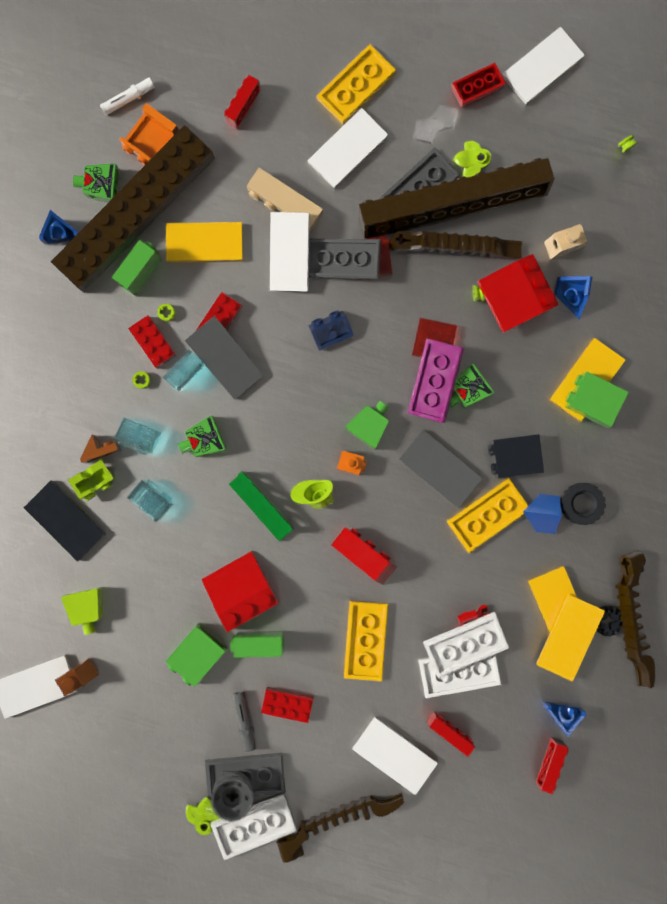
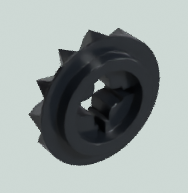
(615, 627)

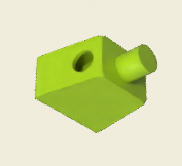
(84, 608)

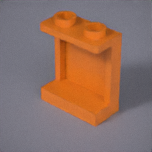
(148, 135)

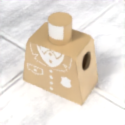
(567, 241)

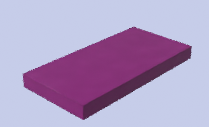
(435, 380)

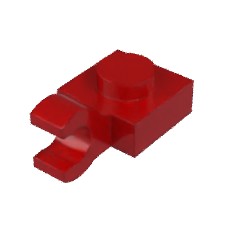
(467, 616)

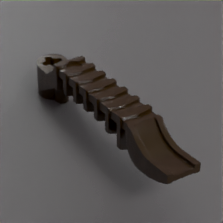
(421, 240)
(631, 567)
(291, 846)

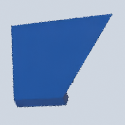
(56, 230)
(573, 292)
(544, 513)
(565, 716)

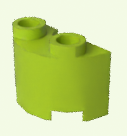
(91, 480)

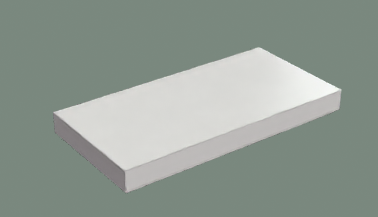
(543, 65)
(347, 148)
(289, 251)
(466, 644)
(472, 677)
(32, 687)
(395, 755)
(261, 825)

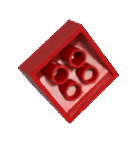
(518, 293)
(239, 591)

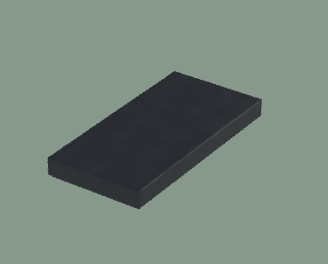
(64, 520)

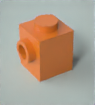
(351, 463)

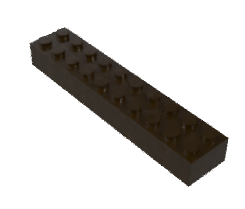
(456, 198)
(133, 209)

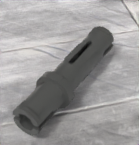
(246, 730)

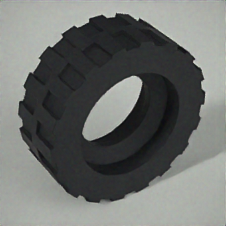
(596, 497)

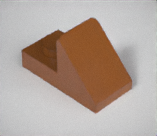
(94, 451)
(76, 677)

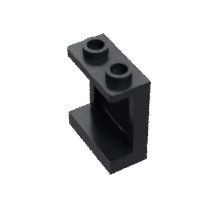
(516, 456)

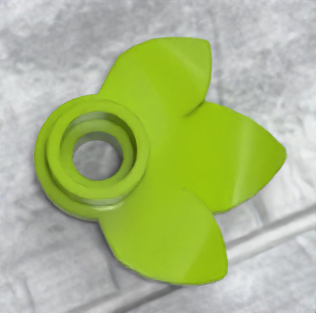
(469, 158)
(201, 815)

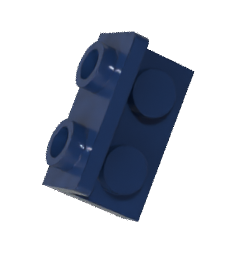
(330, 329)

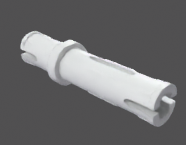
(127, 96)

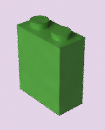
(137, 267)
(596, 399)
(258, 644)
(195, 655)

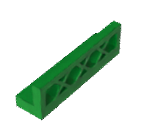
(261, 506)

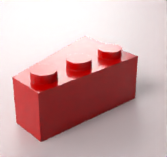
(364, 555)

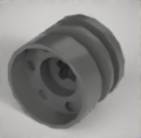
(229, 807)

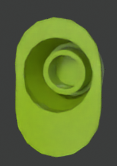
(313, 492)

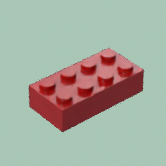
(478, 85)
(242, 102)
(224, 309)
(152, 341)
(287, 705)
(451, 734)
(552, 766)

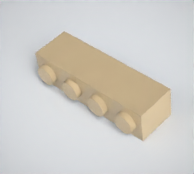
(281, 197)

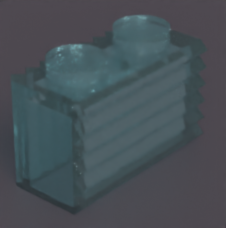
(183, 370)
(137, 435)
(150, 500)

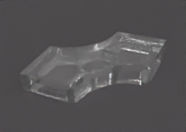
(428, 128)

